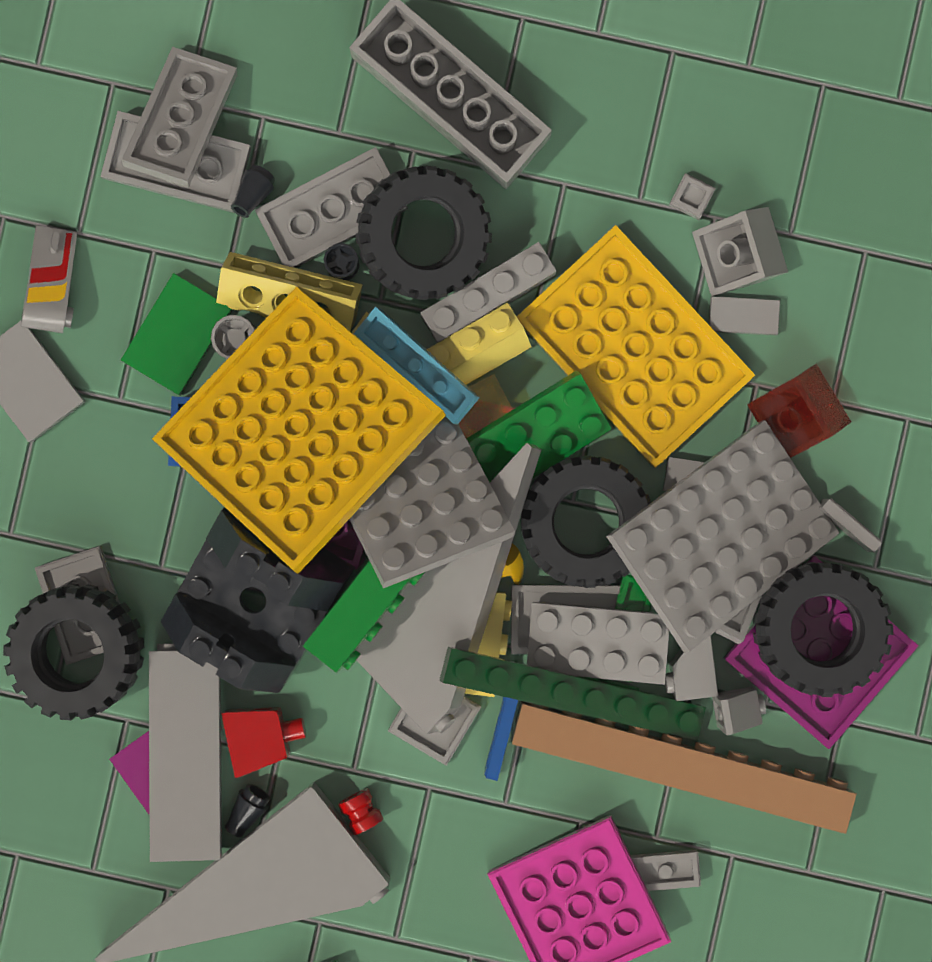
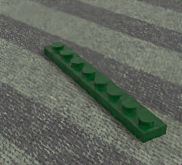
(571, 693)

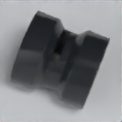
(339, 256)

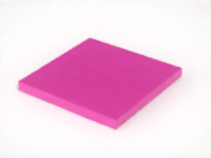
(580, 899)

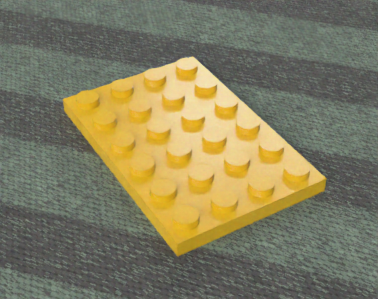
(636, 346)

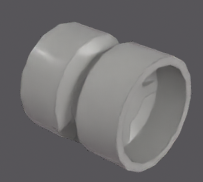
(230, 334)

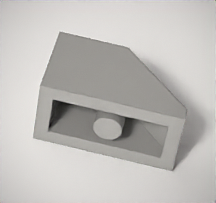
(692, 673)
(738, 709)

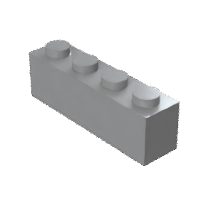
(489, 292)

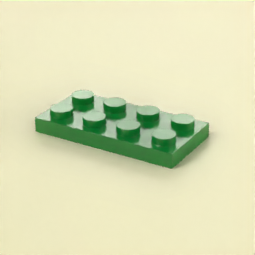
(555, 420)

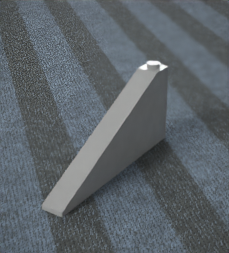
(443, 611)
(281, 872)

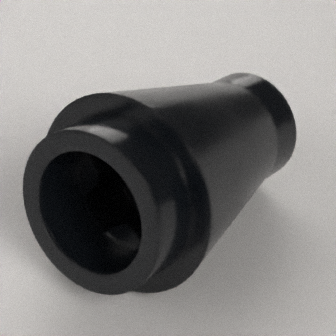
(253, 189)
(248, 807)

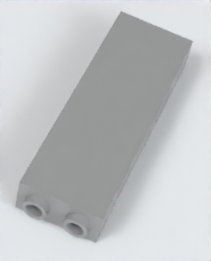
(184, 758)

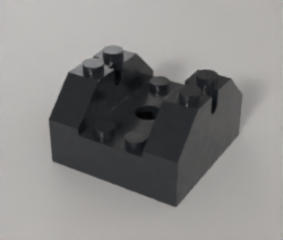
(246, 645)

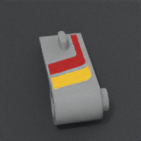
(49, 280)

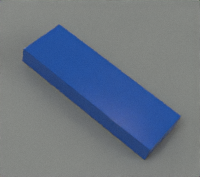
(500, 738)

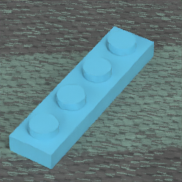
(416, 364)

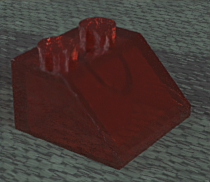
(801, 411)

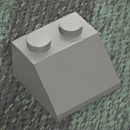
(740, 251)

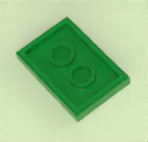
(175, 334)

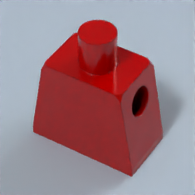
(259, 737)

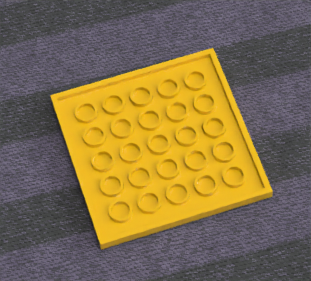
(298, 429)

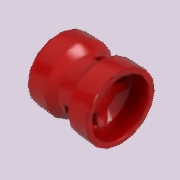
(360, 811)

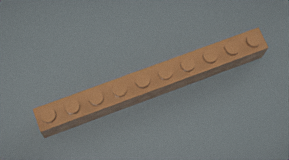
(686, 767)

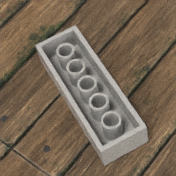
(450, 92)

